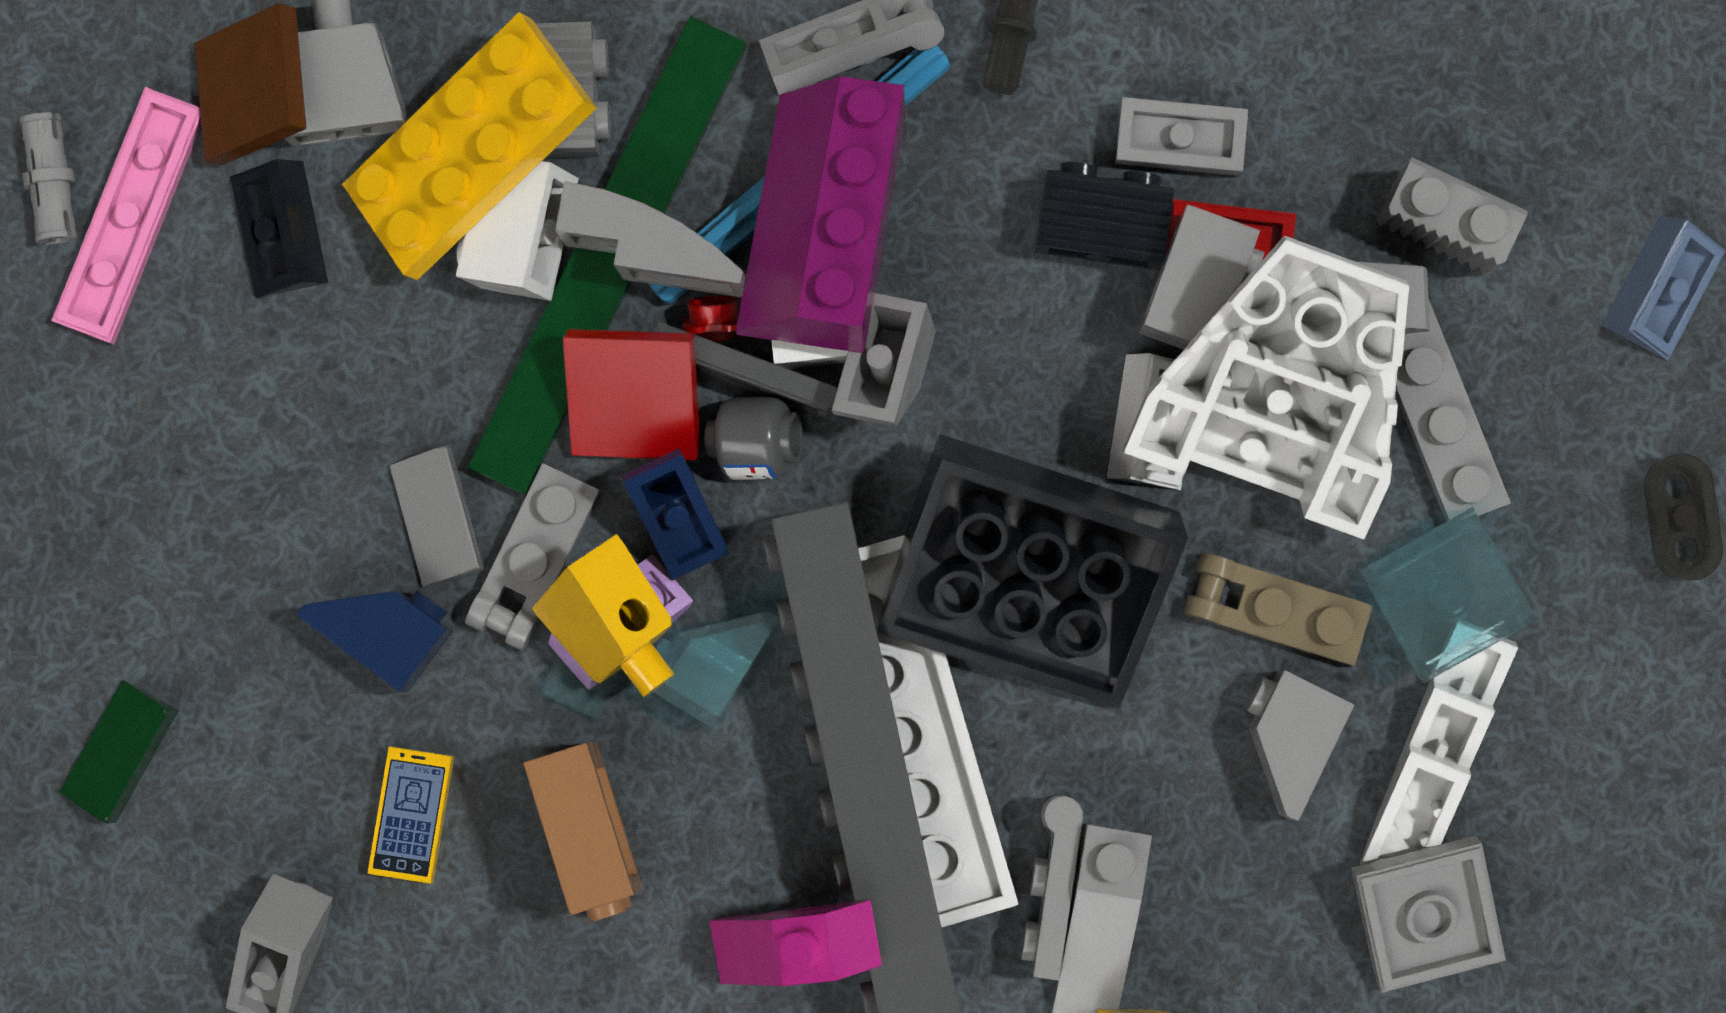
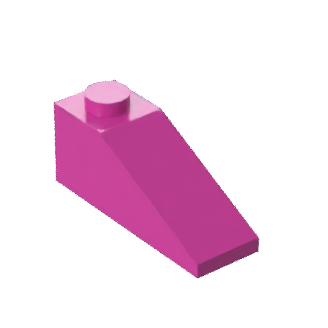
(796, 945)

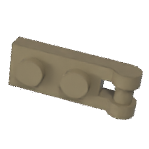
(1280, 610)

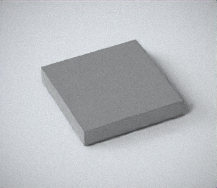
(1428, 913)

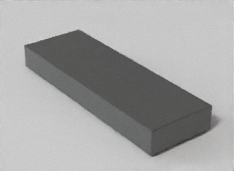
(760, 376)

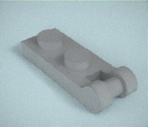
(849, 40)
(533, 553)
(1053, 882)

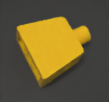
(608, 617)

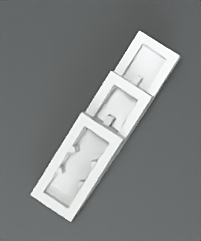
(1439, 755)

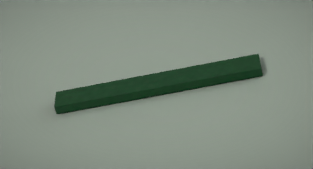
(590, 284)

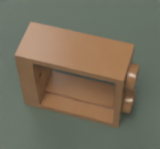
(584, 831)

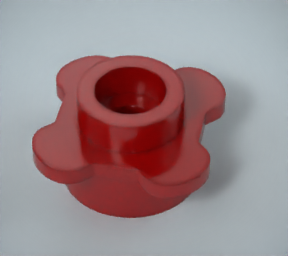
(712, 317)

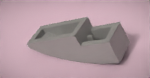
(645, 242)

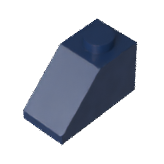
(383, 632)

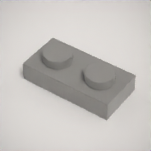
(1181, 136)

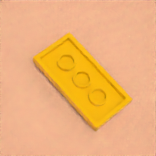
(468, 146)

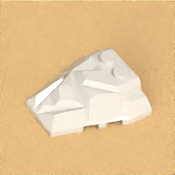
(1289, 386)

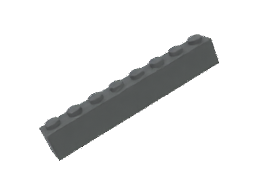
(861, 756)

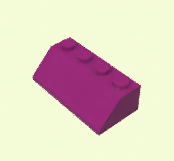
(823, 214)

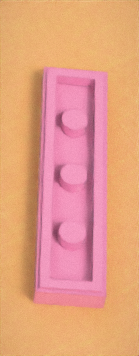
(129, 216)

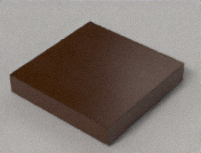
(250, 84)

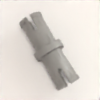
(48, 178)

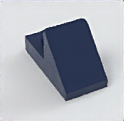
(675, 514)

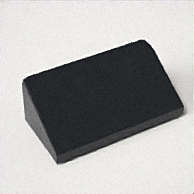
(278, 227)

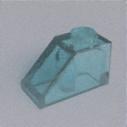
(713, 664)

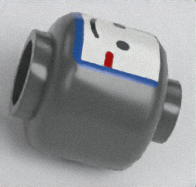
(754, 438)

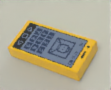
(410, 815)

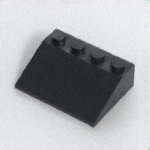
(1031, 571)

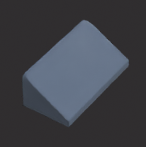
(1664, 286)

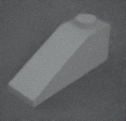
(1101, 918)

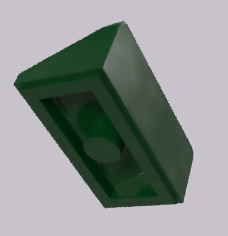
(118, 752)

